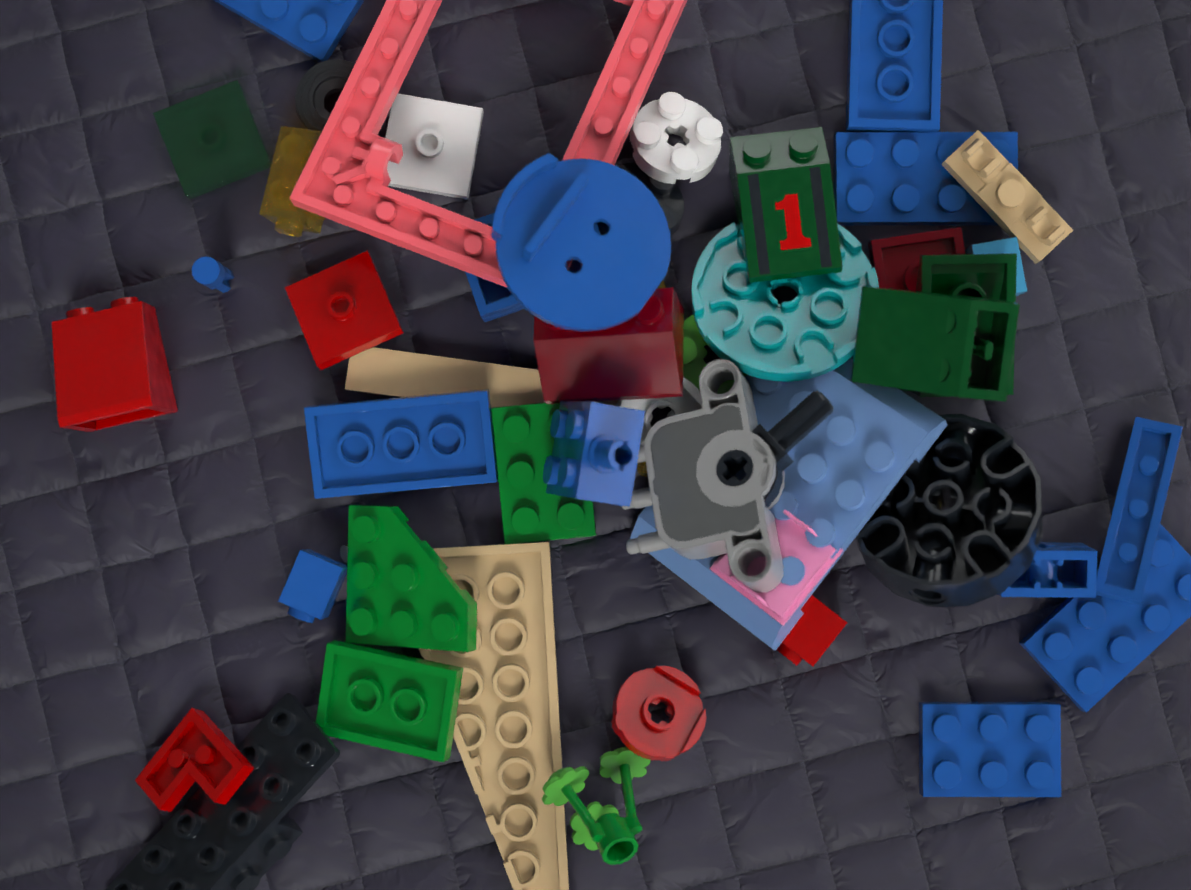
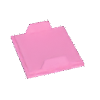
(784, 599)

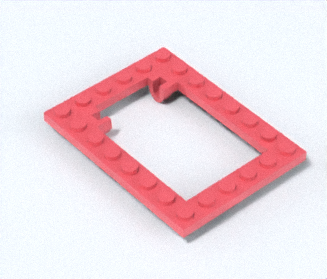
(348, 166)

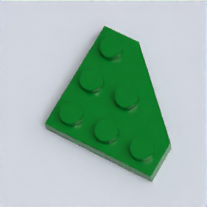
(402, 587)

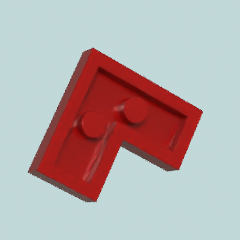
(191, 754)

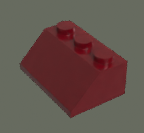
(615, 363)

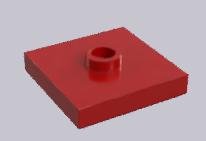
(344, 310)

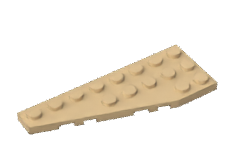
(511, 705)

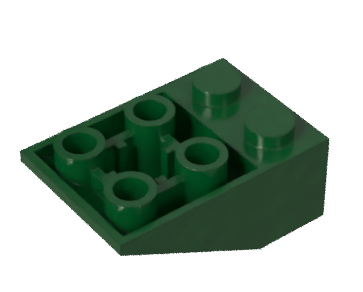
(935, 343)

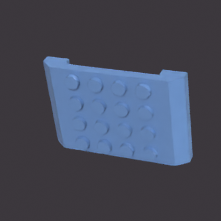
(831, 486)

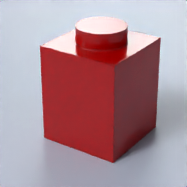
(811, 633)

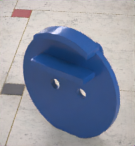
(551, 218)

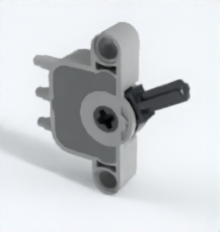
(693, 482)

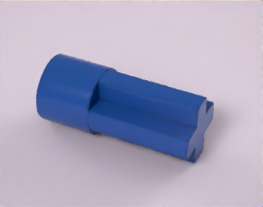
(212, 274)

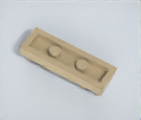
(1007, 196)

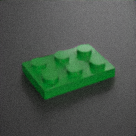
(521, 450)
(389, 700)

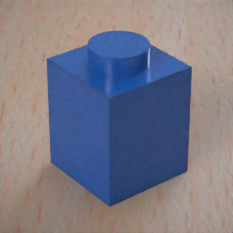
(313, 586)

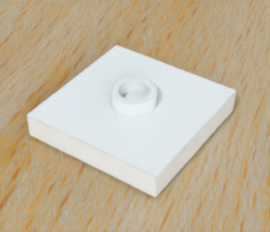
(436, 143)

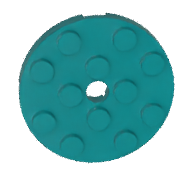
(775, 339)

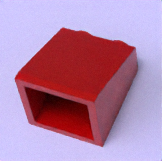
(110, 366)

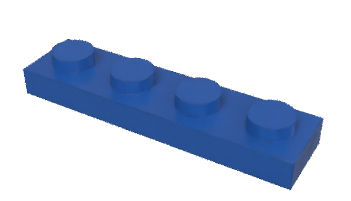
(1138, 510)

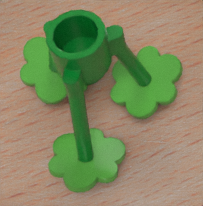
(598, 825)

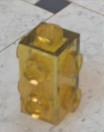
(288, 162)

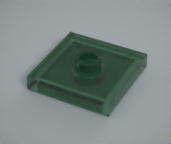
(213, 139)

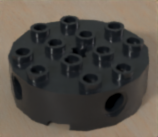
(982, 536)

